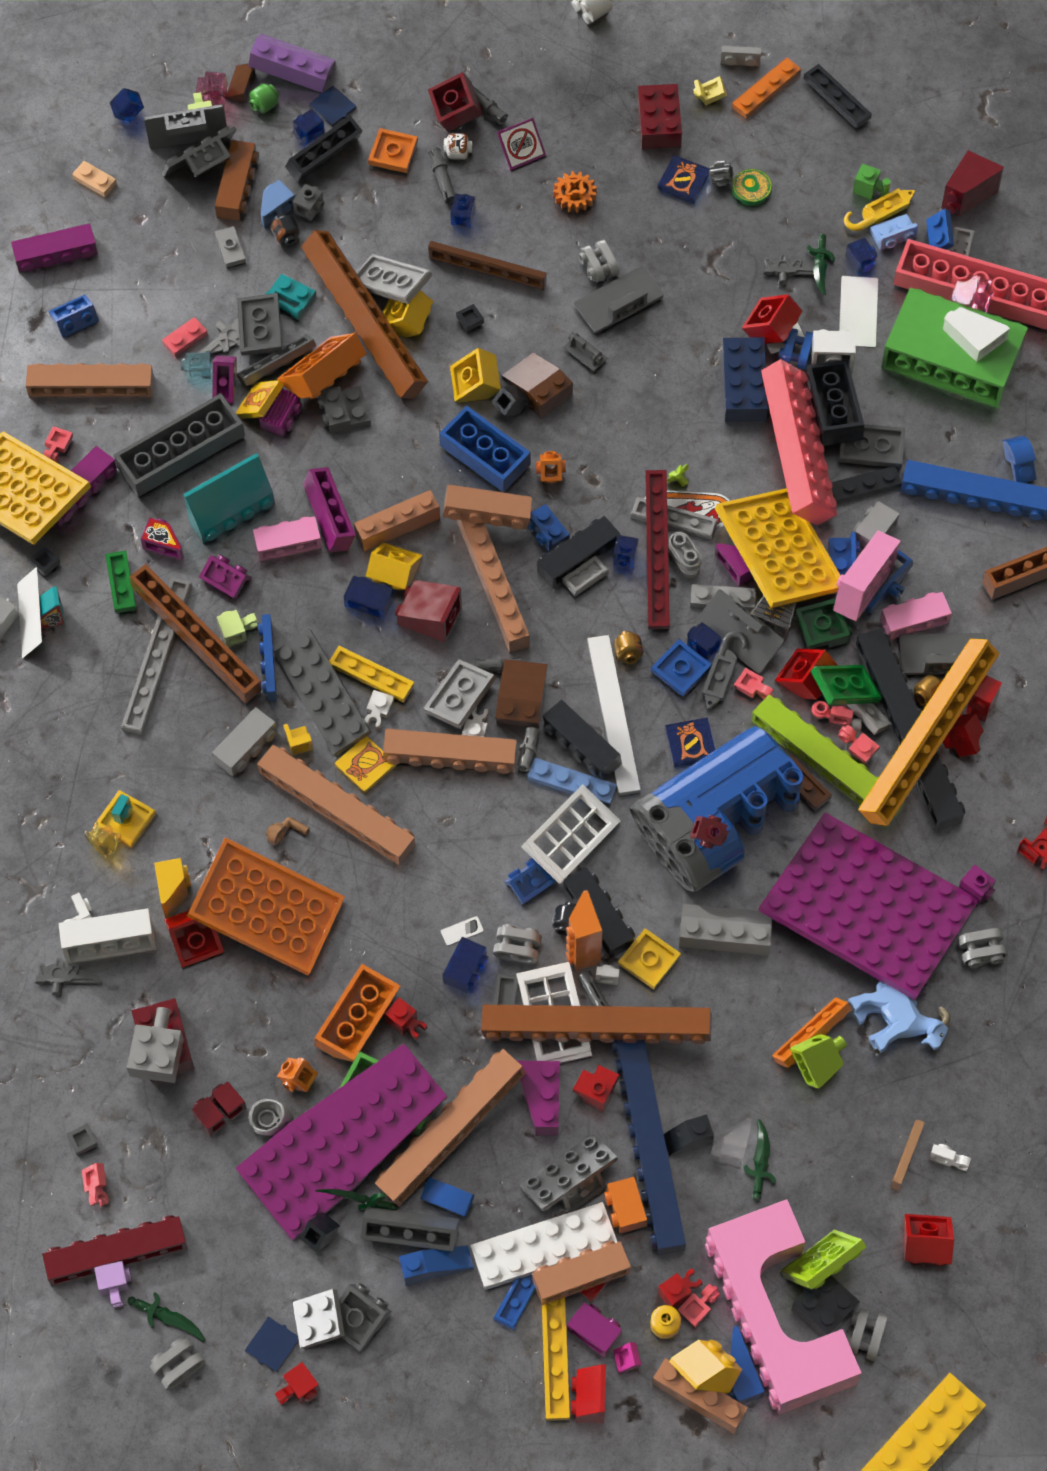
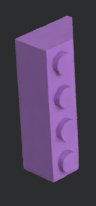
(290, 62)

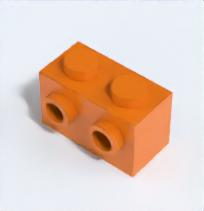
(626, 1205)

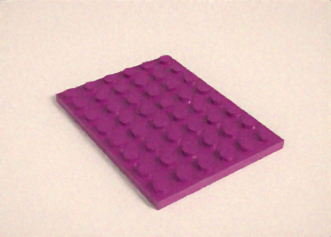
(869, 905)

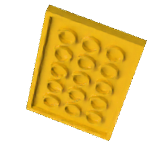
(34, 489)
(779, 548)

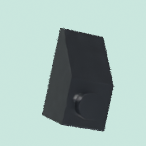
(689, 1136)

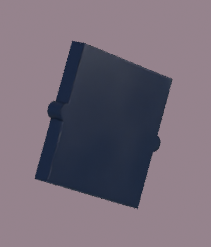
(332, 106)
(272, 1344)

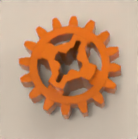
(574, 191)

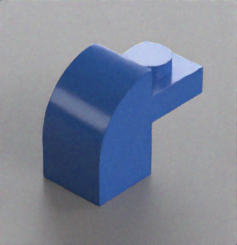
(1021, 456)

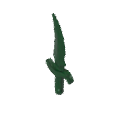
(820, 264)
(761, 1162)
(375, 1200)
(165, 1315)

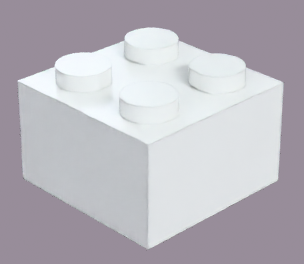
(833, 346)

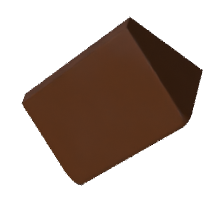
(240, 83)

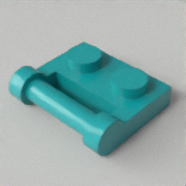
(293, 292)

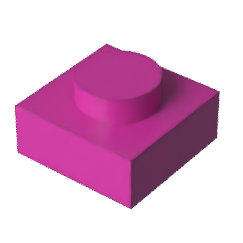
(627, 1357)

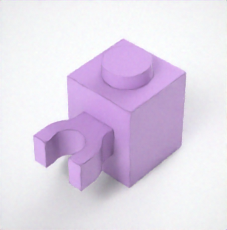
(112, 1280)

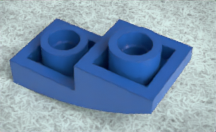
(447, 1197)

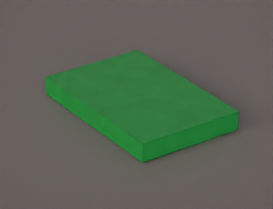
(846, 684)

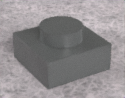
(82, 1139)

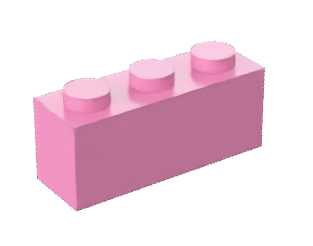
(287, 538)
(915, 615)

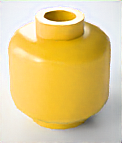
(665, 1322)

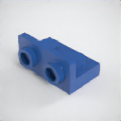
(74, 315)
(547, 527)
(843, 552)
(529, 881)

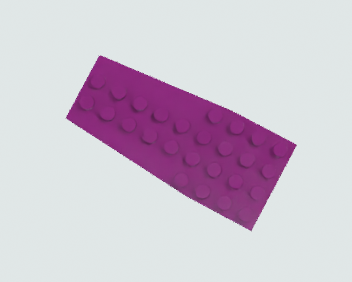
(341, 1139)

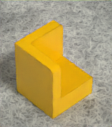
(298, 740)

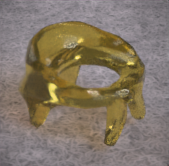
(103, 839)

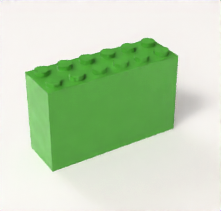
(929, 355)

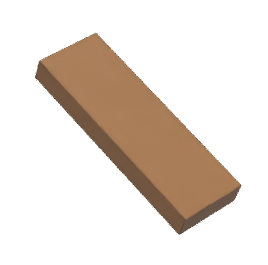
(907, 1155)

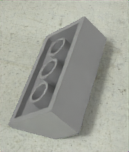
(725, 929)

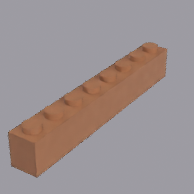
(495, 585)
(336, 805)
(450, 1127)

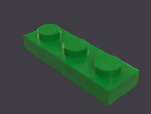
(120, 583)

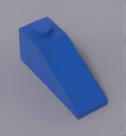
(434, 1264)
(748, 1385)

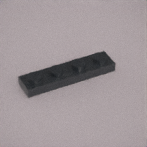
(837, 96)
(866, 484)

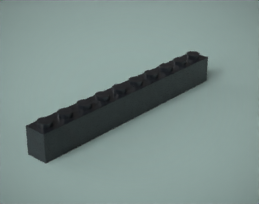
(902, 713)

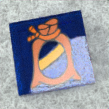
(683, 178)
(689, 741)

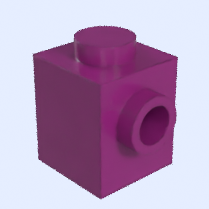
(978, 884)

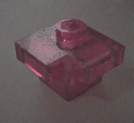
(213, 87)
(973, 293)

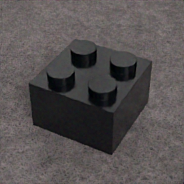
(825, 1307)

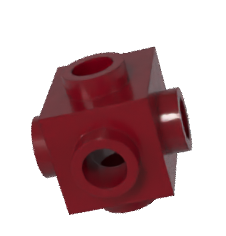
(709, 831)

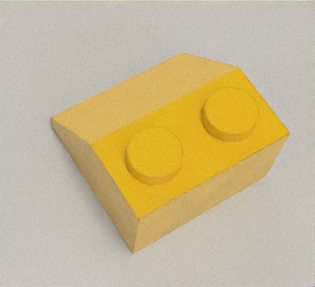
(408, 318)
(475, 376)
(393, 566)
(172, 884)
(707, 1366)

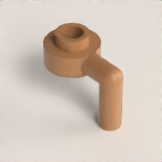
(277, 831)

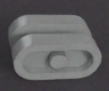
(595, 270)
(684, 555)
(522, 947)
(977, 957)
(860, 1321)
(179, 1350)

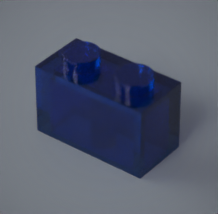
(368, 597)
(465, 965)

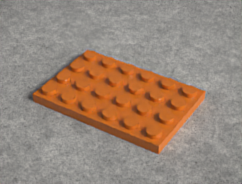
(266, 906)

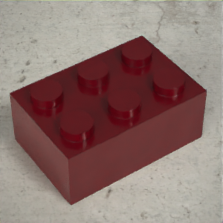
(659, 116)
(146, 1017)

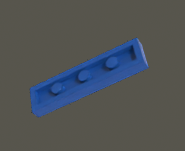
(267, 650)

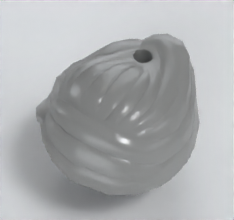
(266, 1114)

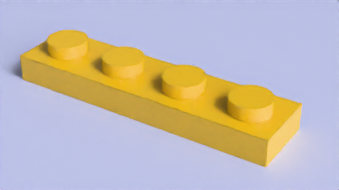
(371, 674)

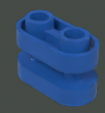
(787, 354)

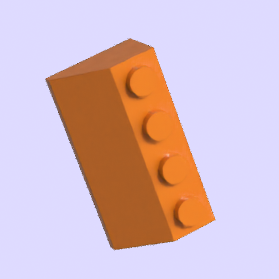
(323, 366)
(584, 935)
(356, 1014)

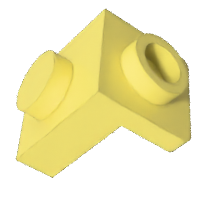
(710, 91)

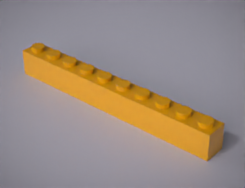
(928, 732)

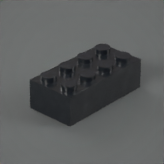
(835, 402)

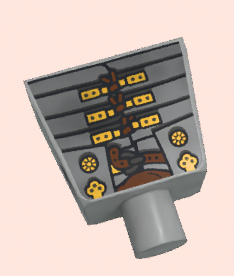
(776, 618)

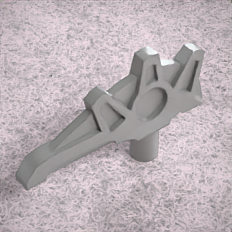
(226, 339)

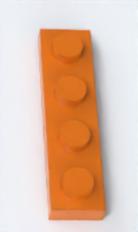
(766, 88)
(819, 1024)

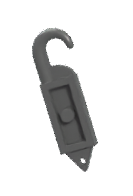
(721, 670)

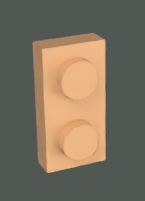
(94, 178)

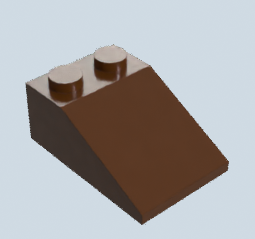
(541, 383)
(521, 693)

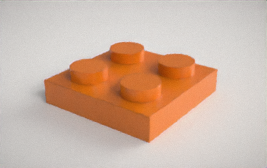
(393, 150)

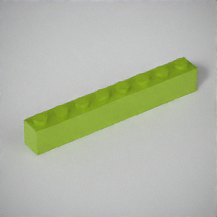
(815, 749)

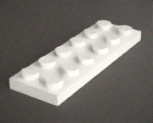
(540, 1244)

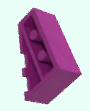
(541, 1095)

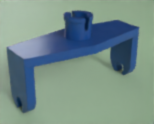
(892, 586)

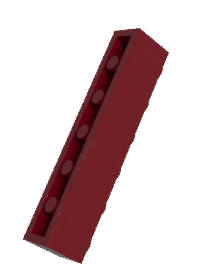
(126, 1245)

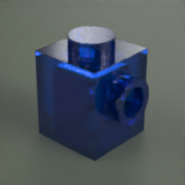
(126, 105)
(308, 127)
(463, 210)
(861, 255)
(625, 551)
(703, 640)

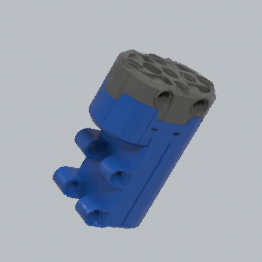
(728, 784)

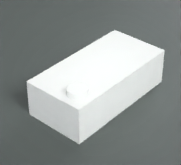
(107, 936)

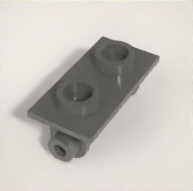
(585, 351)

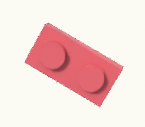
(184, 337)

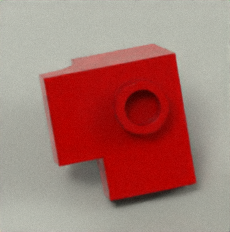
(965, 735)
(596, 1088)

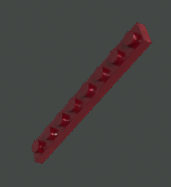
(657, 549)

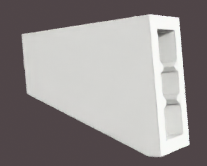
(974, 332)

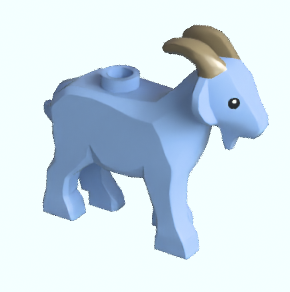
(901, 1016)

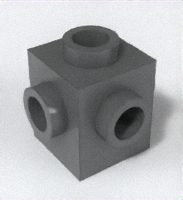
(308, 202)

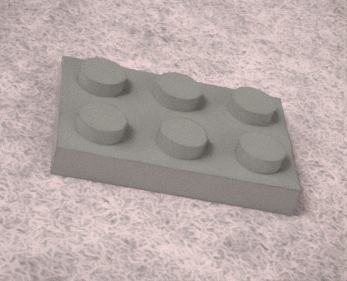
(459, 693)

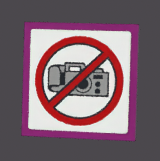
(521, 143)

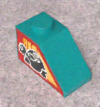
(51, 609)

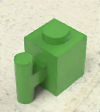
(868, 181)

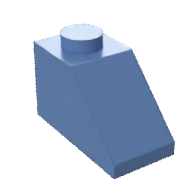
(275, 201)

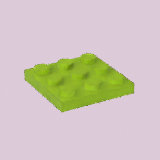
(823, 1259)

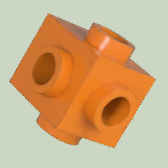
(554, 473)
(297, 1074)

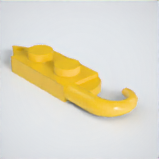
(881, 209)

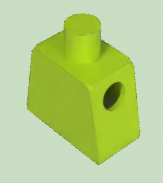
(819, 1058)

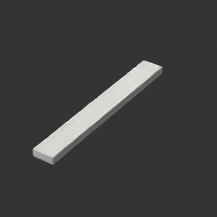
(613, 713)

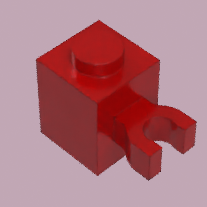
(403, 1018)
(677, 1290)
(299, 1383)

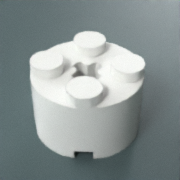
(592, 8)

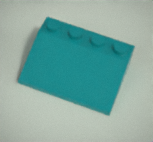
(228, 499)

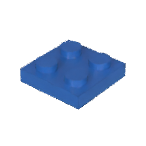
(681, 668)

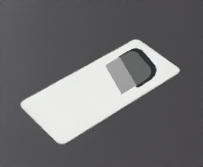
(463, 929)

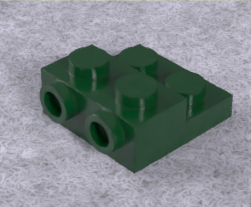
(823, 625)

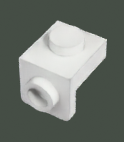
(82, 907)

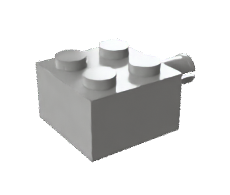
(155, 1050)

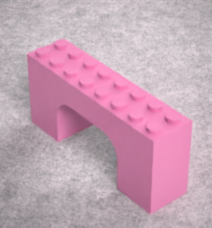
(789, 1369)

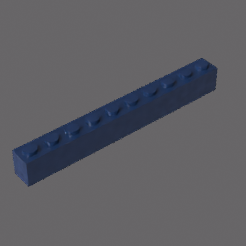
(650, 1147)

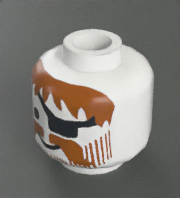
(457, 146)

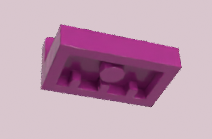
(224, 575)

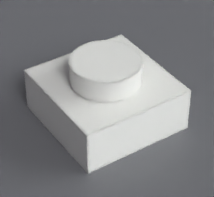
(607, 975)

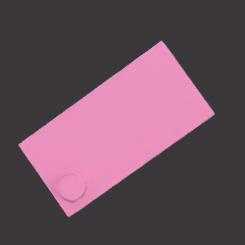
(866, 575)

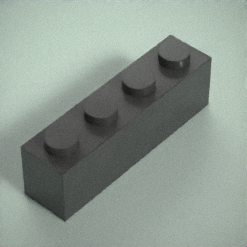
(409, 1229)

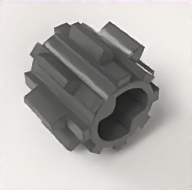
(721, 173)

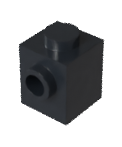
(510, 400)
(319, 1231)

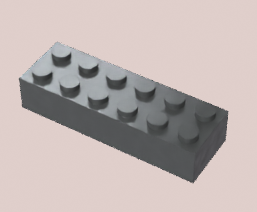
(179, 445)

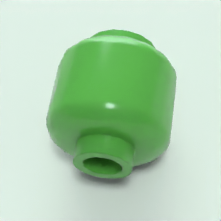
(263, 98)

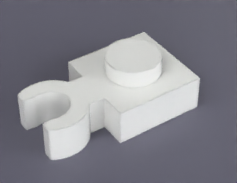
(379, 706)
(476, 726)
(945, 1155)

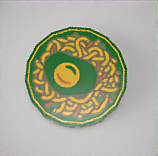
(752, 187)

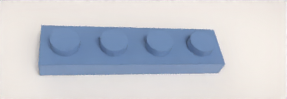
(570, 780)

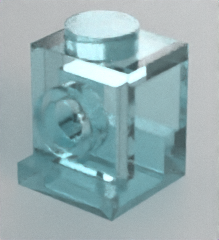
(197, 365)

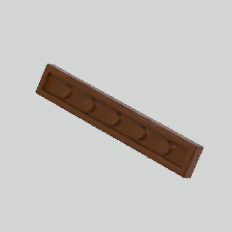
(487, 265)

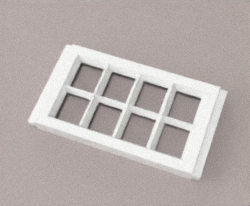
(545, 860)
(544, 974)

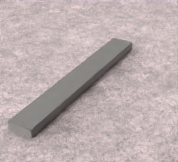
(153, 667)

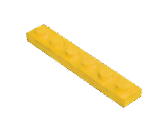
(555, 1361)

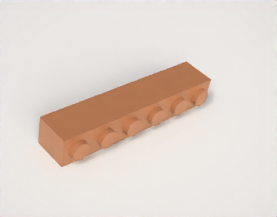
(89, 380)
(449, 751)

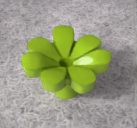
(678, 475)

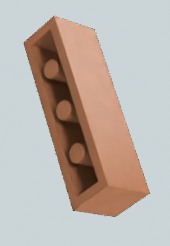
(487, 507)
(397, 520)
(581, 1272)
(712, 1405)

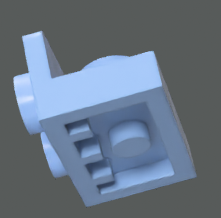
(893, 232)

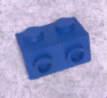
(940, 230)

